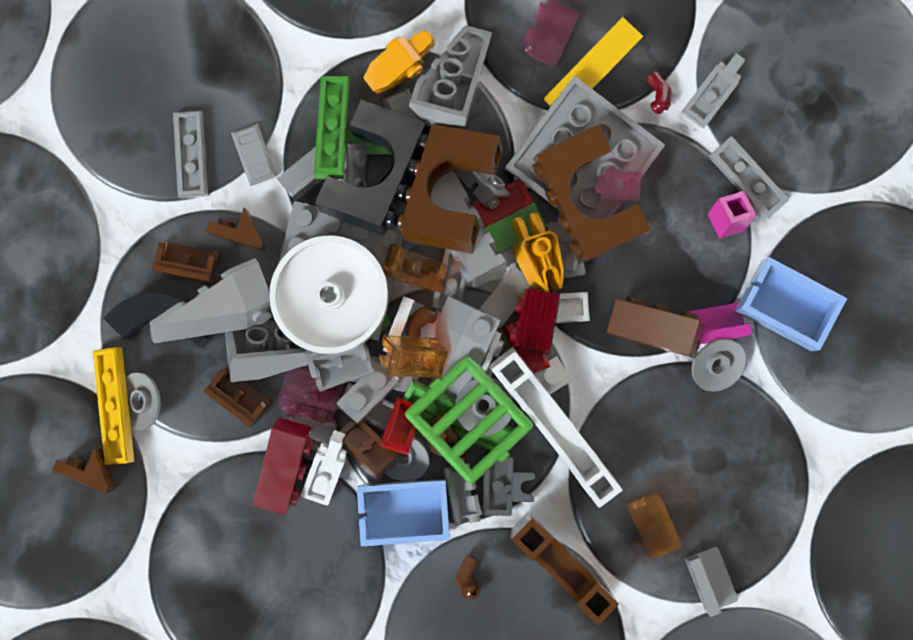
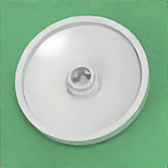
(329, 295)

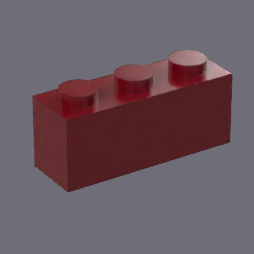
(283, 466)

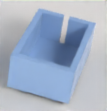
(791, 304)
(403, 512)

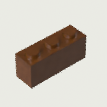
(656, 327)

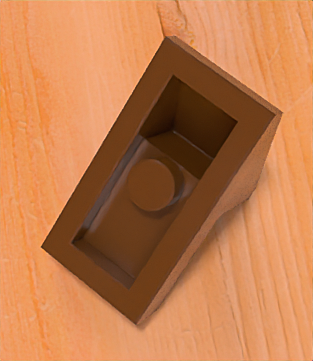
(245, 234)
(94, 475)

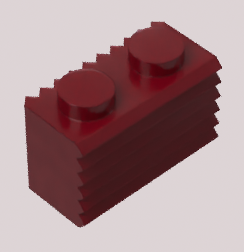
(537, 321)

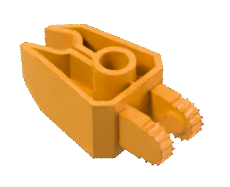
(399, 61)
(538, 254)

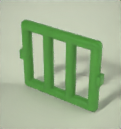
(485, 385)

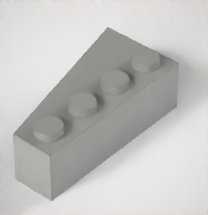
(484, 262)

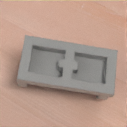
(339, 368)

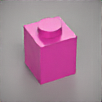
(731, 214)

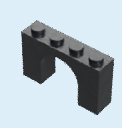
(375, 205)

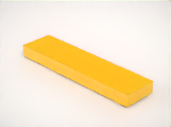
(600, 58)
(113, 406)

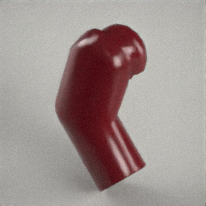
(663, 93)

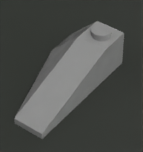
(449, 86)
(227, 306)
(463, 333)
(261, 352)

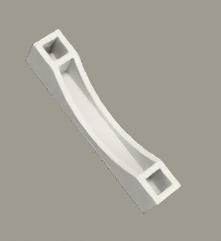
(556, 427)

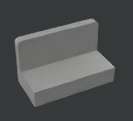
(300, 176)
(711, 580)

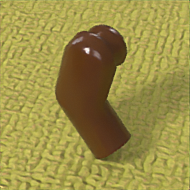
(419, 319)
(466, 580)

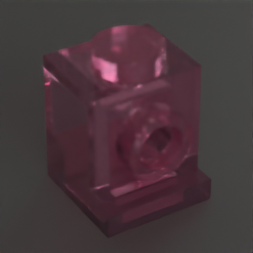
(609, 193)

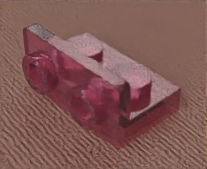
(551, 32)
(301, 396)

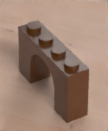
(444, 152)
(557, 168)
(564, 568)

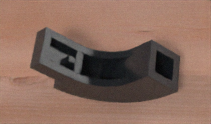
(137, 311)

